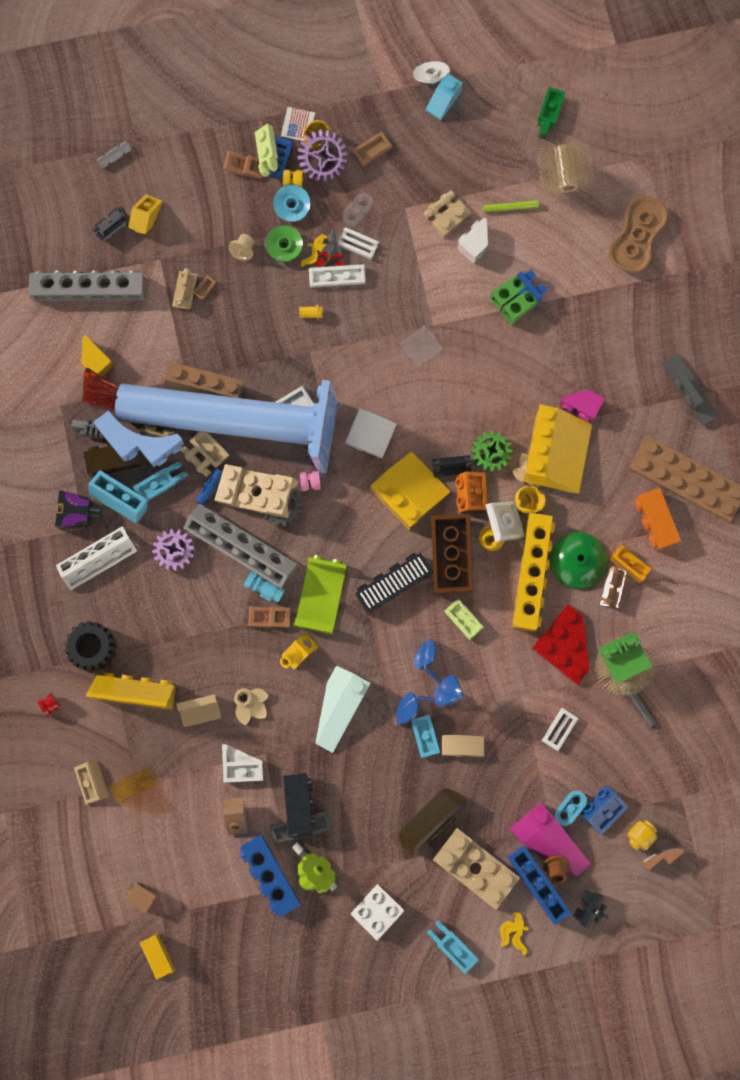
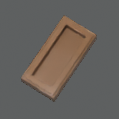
(371, 149)

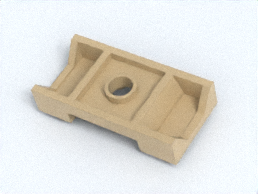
(239, 485)
(493, 880)

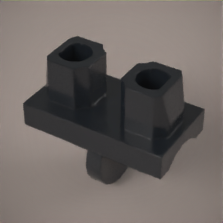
(594, 901)

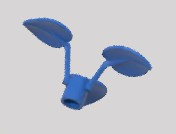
(446, 693)

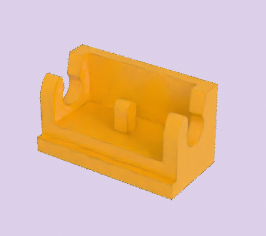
(629, 562)

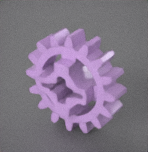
(170, 558)

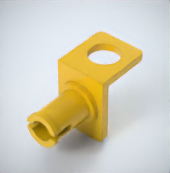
(298, 652)

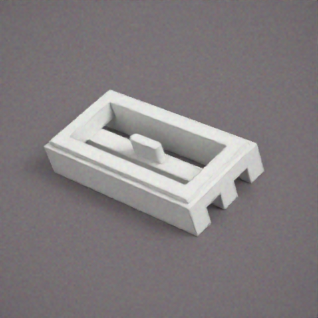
(374, 243)
(551, 743)

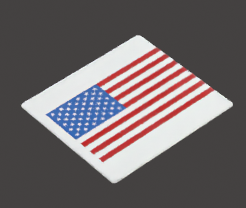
(296, 122)

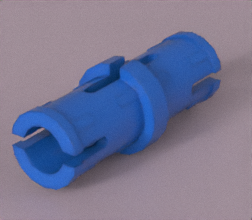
(210, 488)

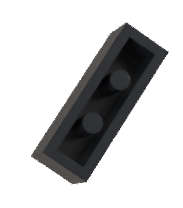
(299, 805)

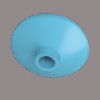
(290, 194)

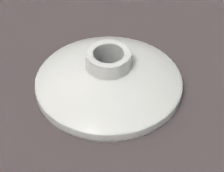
(431, 72)

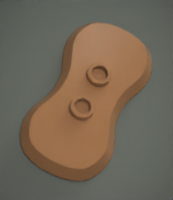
(633, 245)

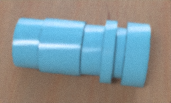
(263, 586)

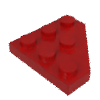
(566, 645)

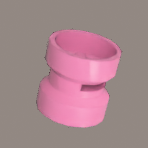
(314, 481)

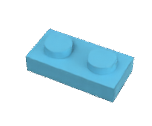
(425, 736)

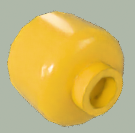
(642, 835)

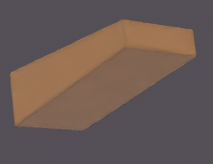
(205, 287)

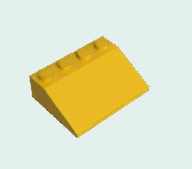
(557, 450)
(133, 691)

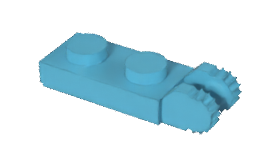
(159, 482)
(454, 949)

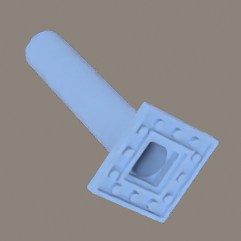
(235, 416)

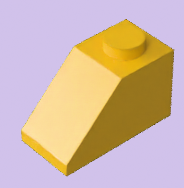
(144, 214)
(94, 358)

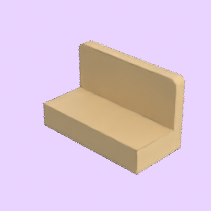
(199, 710)

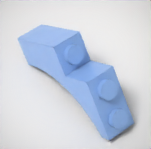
(128, 443)

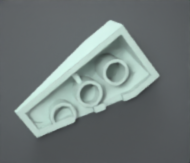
(340, 702)

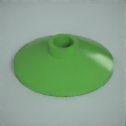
(282, 235)

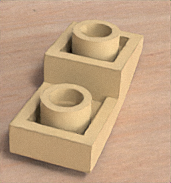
(462, 745)

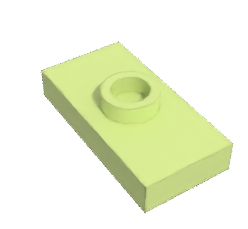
(463, 619)

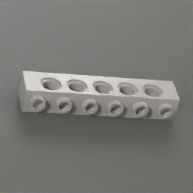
(76, 292)
(240, 545)

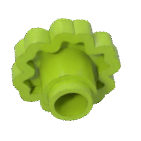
(315, 873)

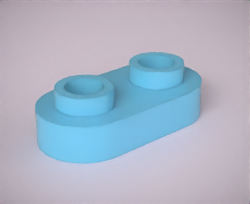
(571, 809)

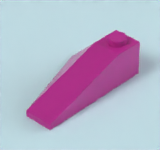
(546, 837)

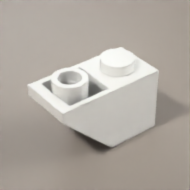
(475, 242)

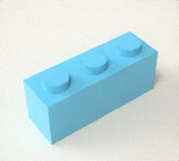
(118, 497)

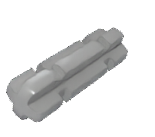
(114, 154)

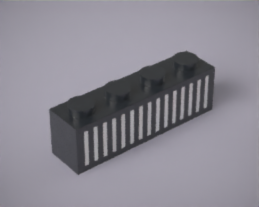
(393, 583)

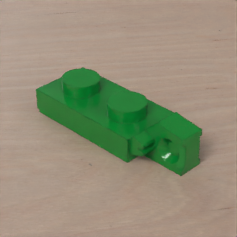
(550, 110)

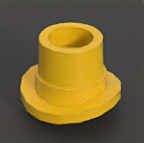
(487, 539)

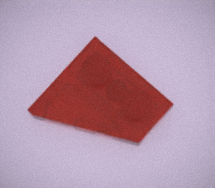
(98, 390)

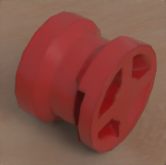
(49, 705)

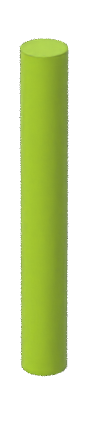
(510, 206)

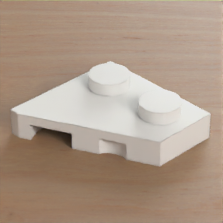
(240, 766)

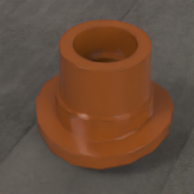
(556, 868)

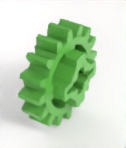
(485, 448)

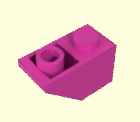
(584, 404)

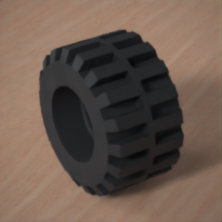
(74, 643)

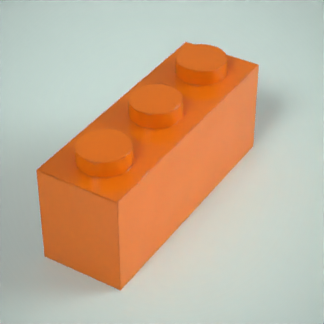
(657, 519)

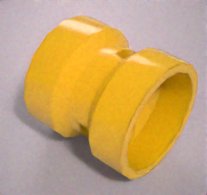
(297, 177)

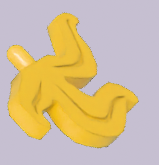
(316, 246)
(518, 926)

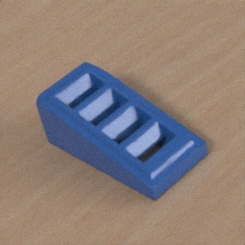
(286, 144)

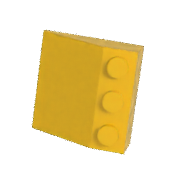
(409, 490)

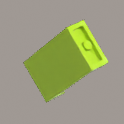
(320, 595)

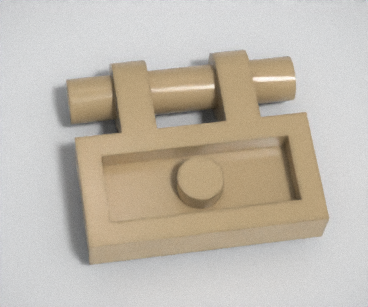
(449, 219)
(209, 448)

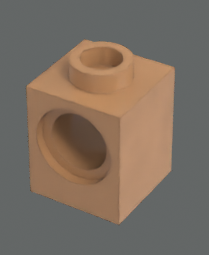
(140, 897)

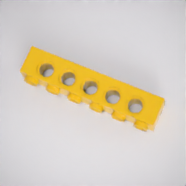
(542, 523)

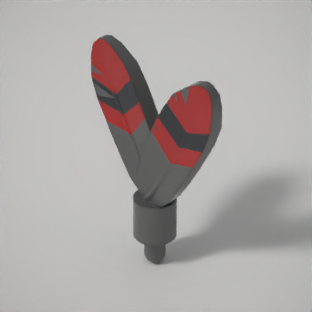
(330, 249)

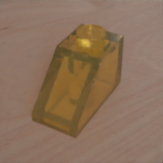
(132, 786)

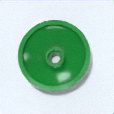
(570, 570)

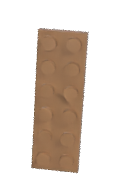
(687, 479)

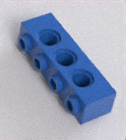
(538, 884)
(290, 899)

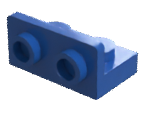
(604, 810)

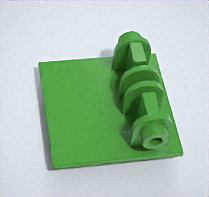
(625, 657)

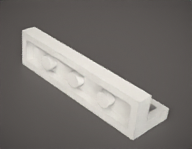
(97, 559)

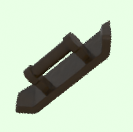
(431, 820)

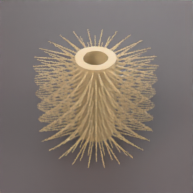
(565, 168)
(622, 686)

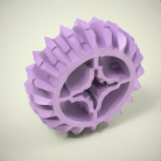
(320, 163)

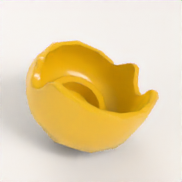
(315, 126)
(529, 500)

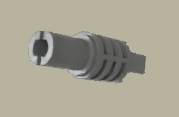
(87, 428)

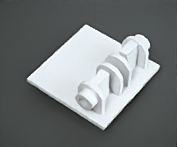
(377, 912)

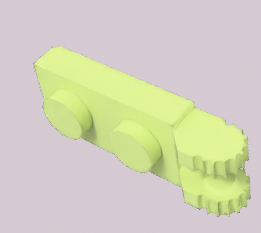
(266, 150)

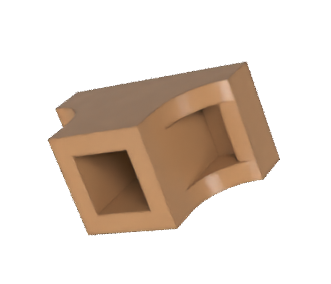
(235, 816)

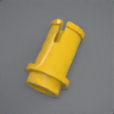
(311, 312)

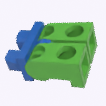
(518, 296)

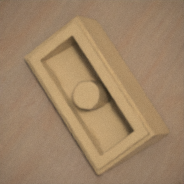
(91, 782)

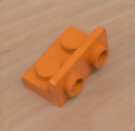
(471, 491)

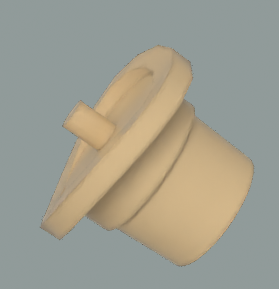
(242, 247)

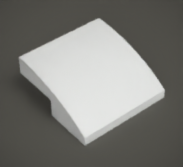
(370, 433)

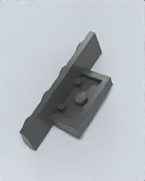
(690, 390)

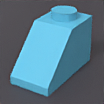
(444, 96)

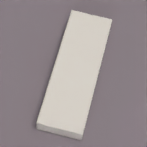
(337, 276)

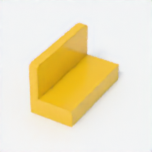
(157, 956)

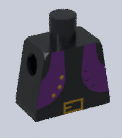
(75, 511)

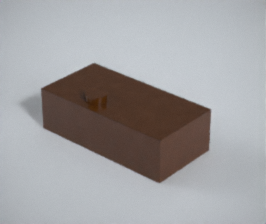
(452, 554)

